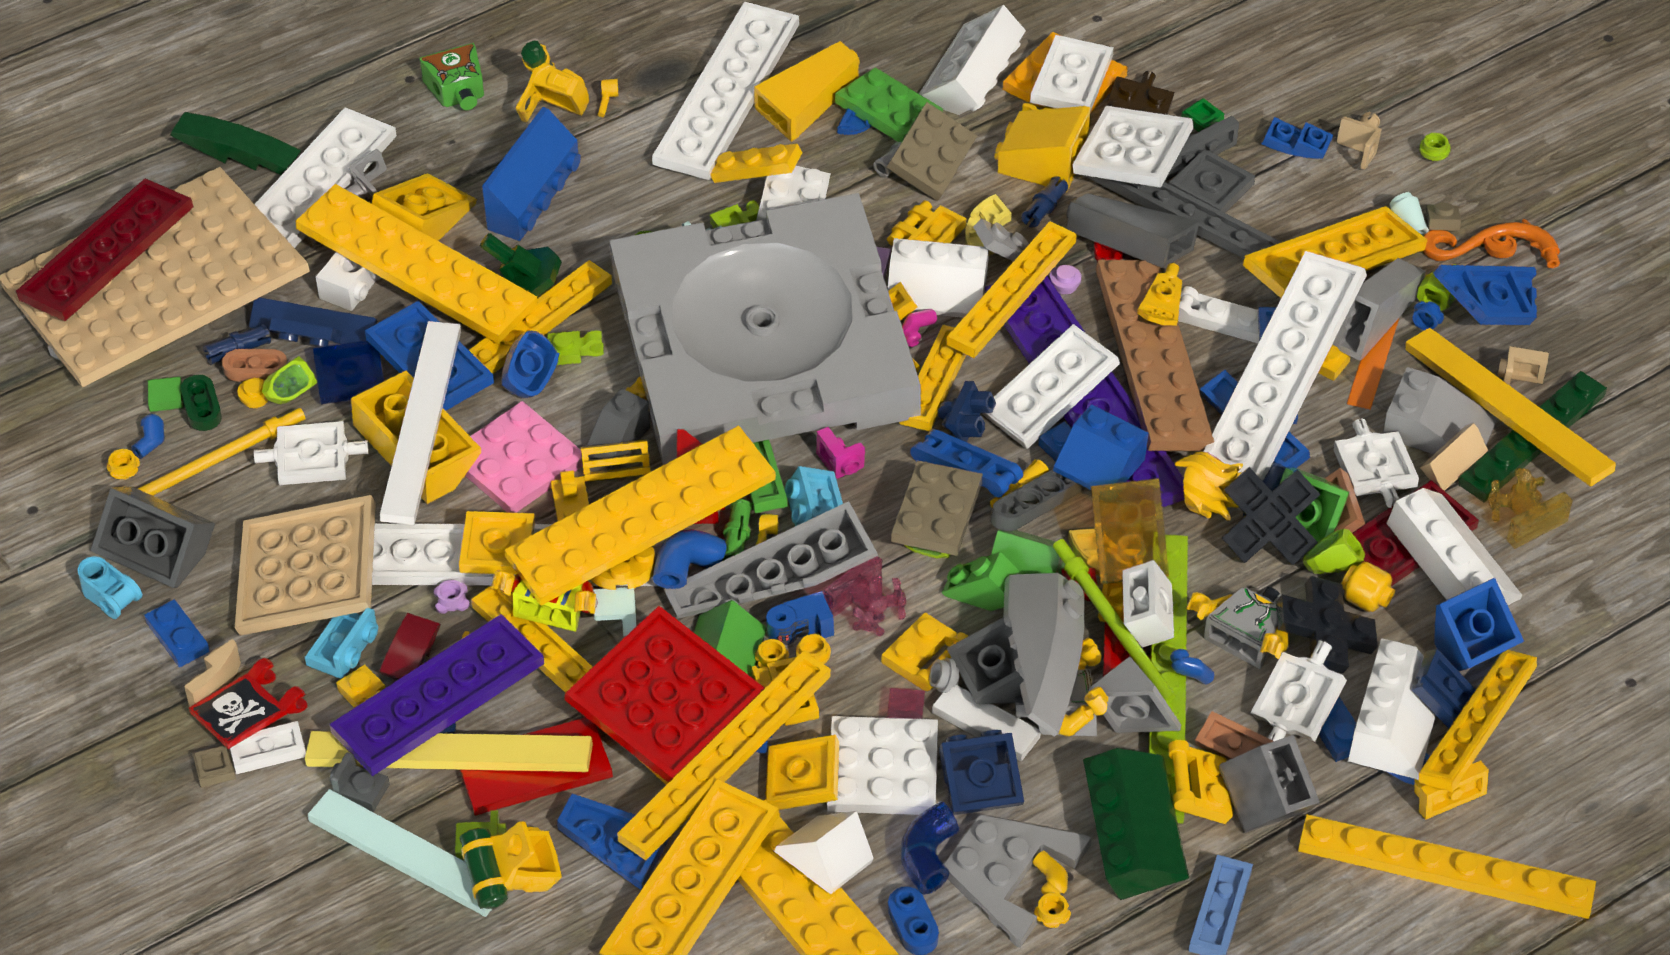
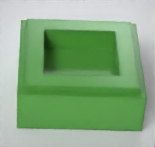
(165, 394)

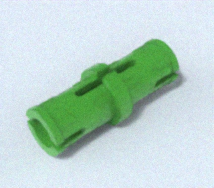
(737, 528)

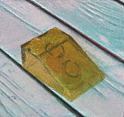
(1129, 527)

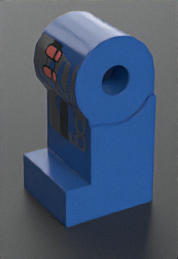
(800, 618)

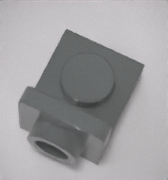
(357, 783)

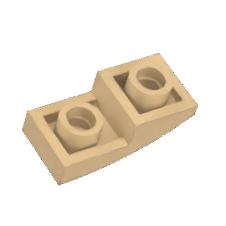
(221, 668)

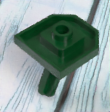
(529, 269)

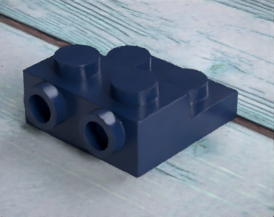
(981, 772)

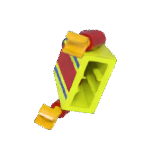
(559, 612)

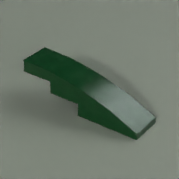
(227, 139)

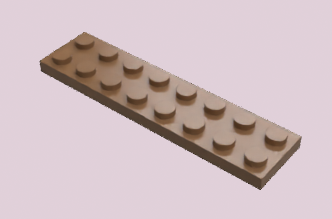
(1153, 361)

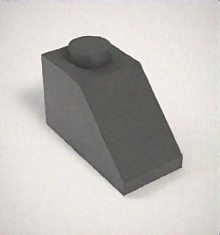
(620, 420)

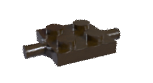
(1140, 96)

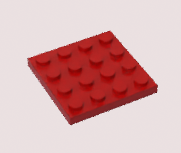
(663, 693)

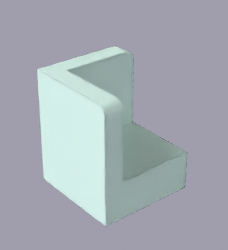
(617, 605)

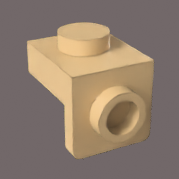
(1523, 365)

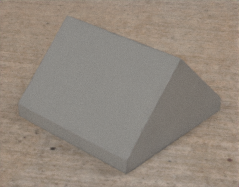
(1135, 701)

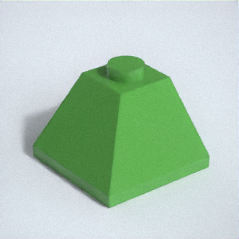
(1325, 511)

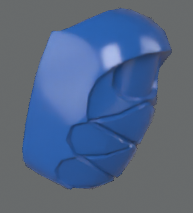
(529, 364)

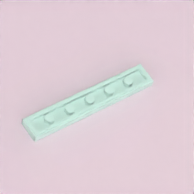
(395, 847)

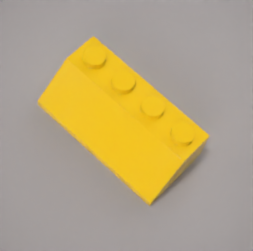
(379, 418)

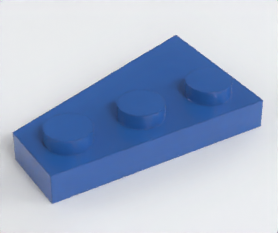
(596, 829)

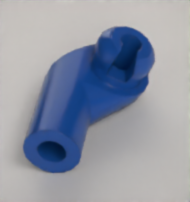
(153, 435)
(1191, 666)

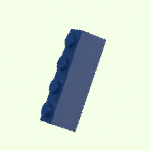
(529, 176)

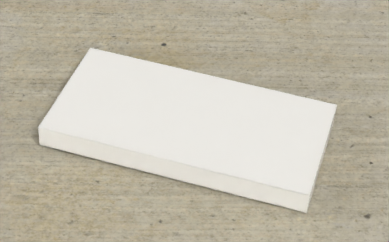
(1051, 386)

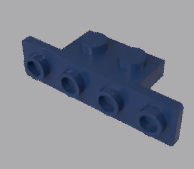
(309, 322)

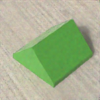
(1028, 552)
(732, 633)

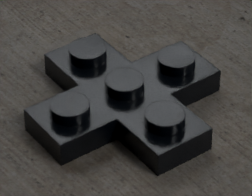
(1270, 516)
(1324, 619)

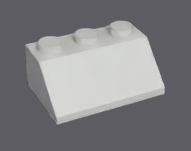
(940, 274)

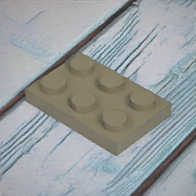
(931, 151)
(937, 508)

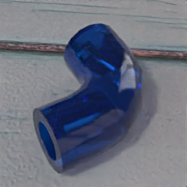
(921, 844)

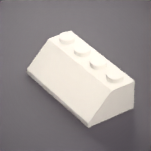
(974, 61)
(1445, 545)
(1393, 720)

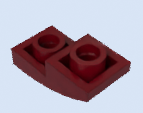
(409, 646)

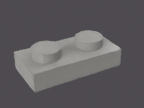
(1000, 240)

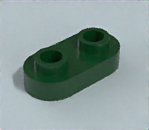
(201, 402)

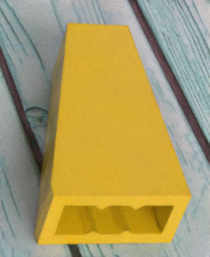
(806, 90)

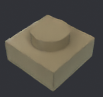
(1443, 217)

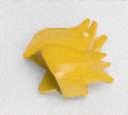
(1205, 482)

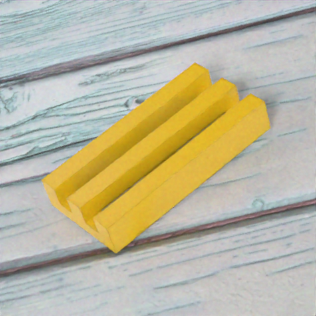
(616, 473)

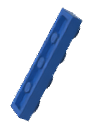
(1218, 394)

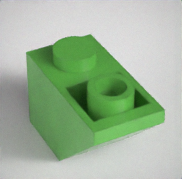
(980, 581)

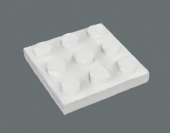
(1133, 146)
(885, 765)

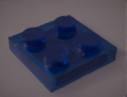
(346, 370)

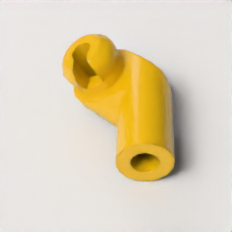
(1055, 873)

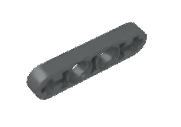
(1032, 492)

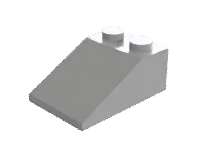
(1432, 412)

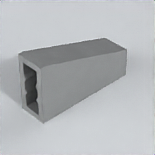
(1378, 307)

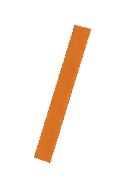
(1370, 372)

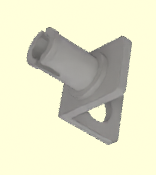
(362, 185)

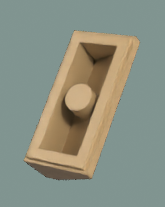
(1455, 456)

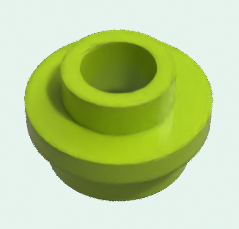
(1435, 147)

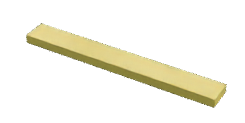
(472, 752)

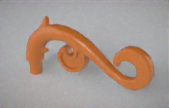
(1490, 238)

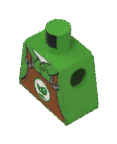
(454, 76)

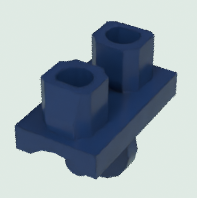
(963, 413)

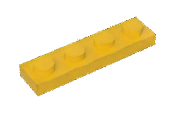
(936, 379)

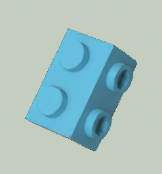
(342, 643)

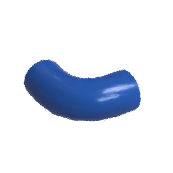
(680, 551)

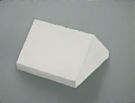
(828, 849)

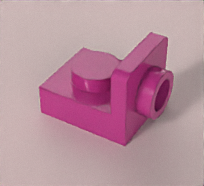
(836, 456)

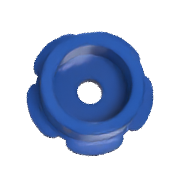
(1427, 315)

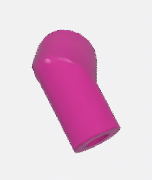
(914, 322)

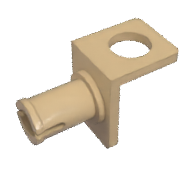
(1361, 136)

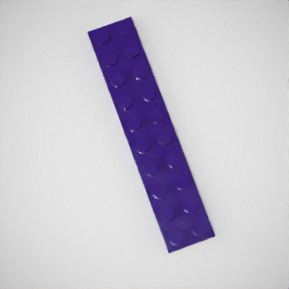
(1035, 327)

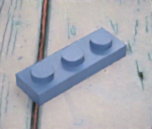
(1220, 906)

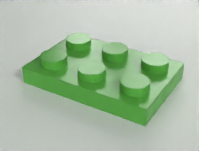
(883, 103)

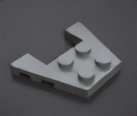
(995, 860)

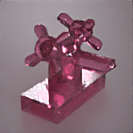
(864, 588)

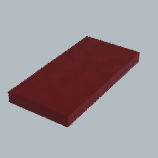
(1387, 551)

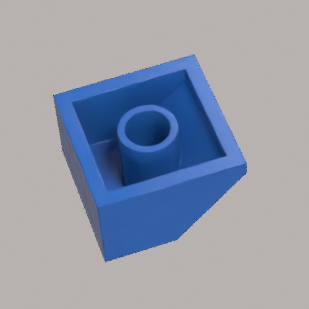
(1101, 449)
(1475, 626)

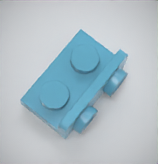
(811, 493)

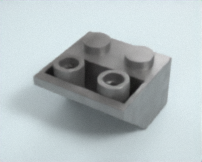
(1269, 784)

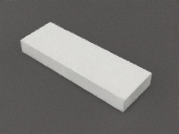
(962, 711)

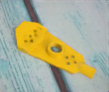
(1160, 307)

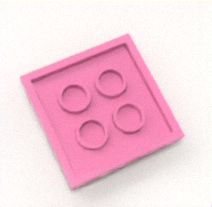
(520, 458)

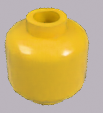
(1367, 587)

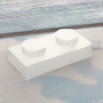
(269, 748)

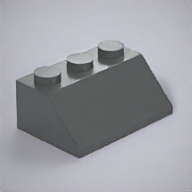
(151, 535)

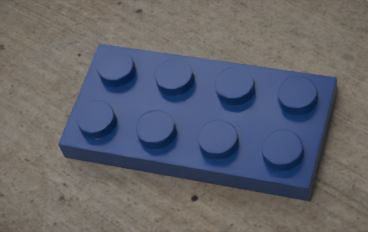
(400, 343)

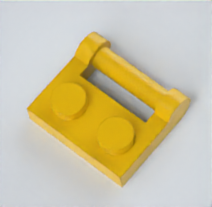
(917, 647)
(1209, 793)

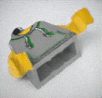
(1243, 624)
(1083, 704)

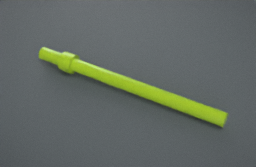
(1078, 571)

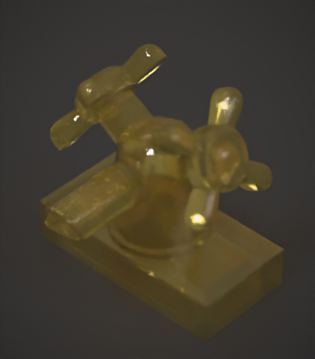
(1532, 516)

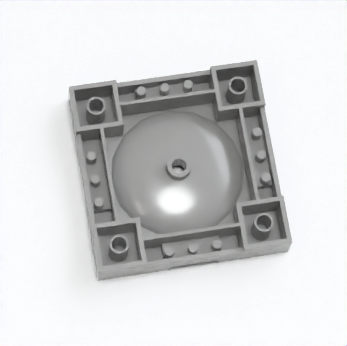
(765, 326)

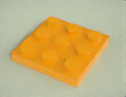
(1023, 78)

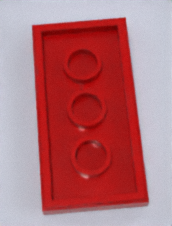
(502, 788)

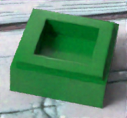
(1203, 114)

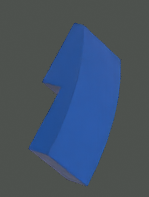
(1307, 143)

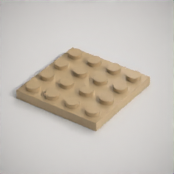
(306, 565)

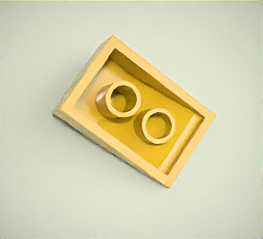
(425, 204)

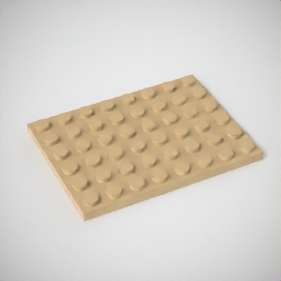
(187, 278)

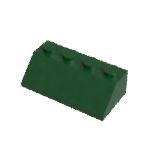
(1135, 821)

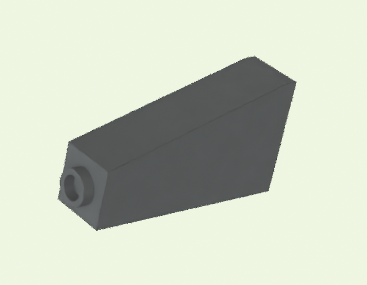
(1132, 228)

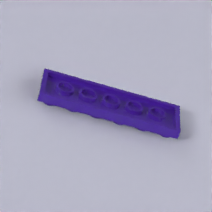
(436, 694)

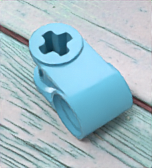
(107, 586)

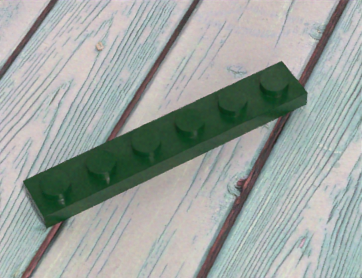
(1516, 452)

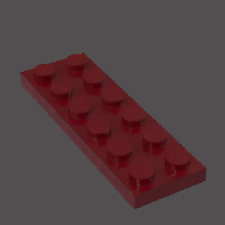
(104, 249)

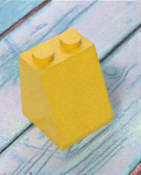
(1043, 144)

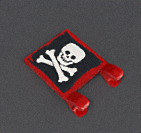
(246, 706)

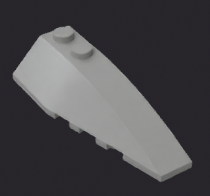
(780, 564)
(1048, 636)

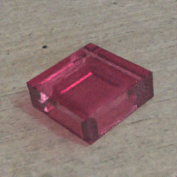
(906, 703)

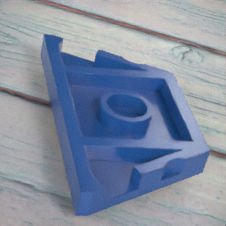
(1492, 292)

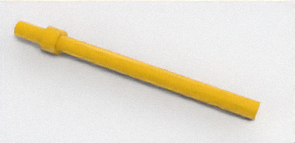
(268, 430)

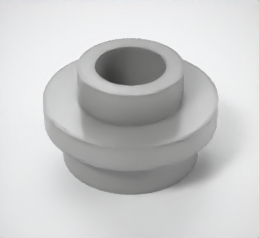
(944, 674)

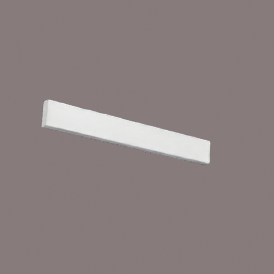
(420, 424)

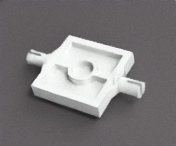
(311, 452)
(1376, 463)
(1299, 695)

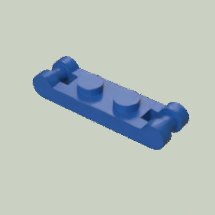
(955, 453)

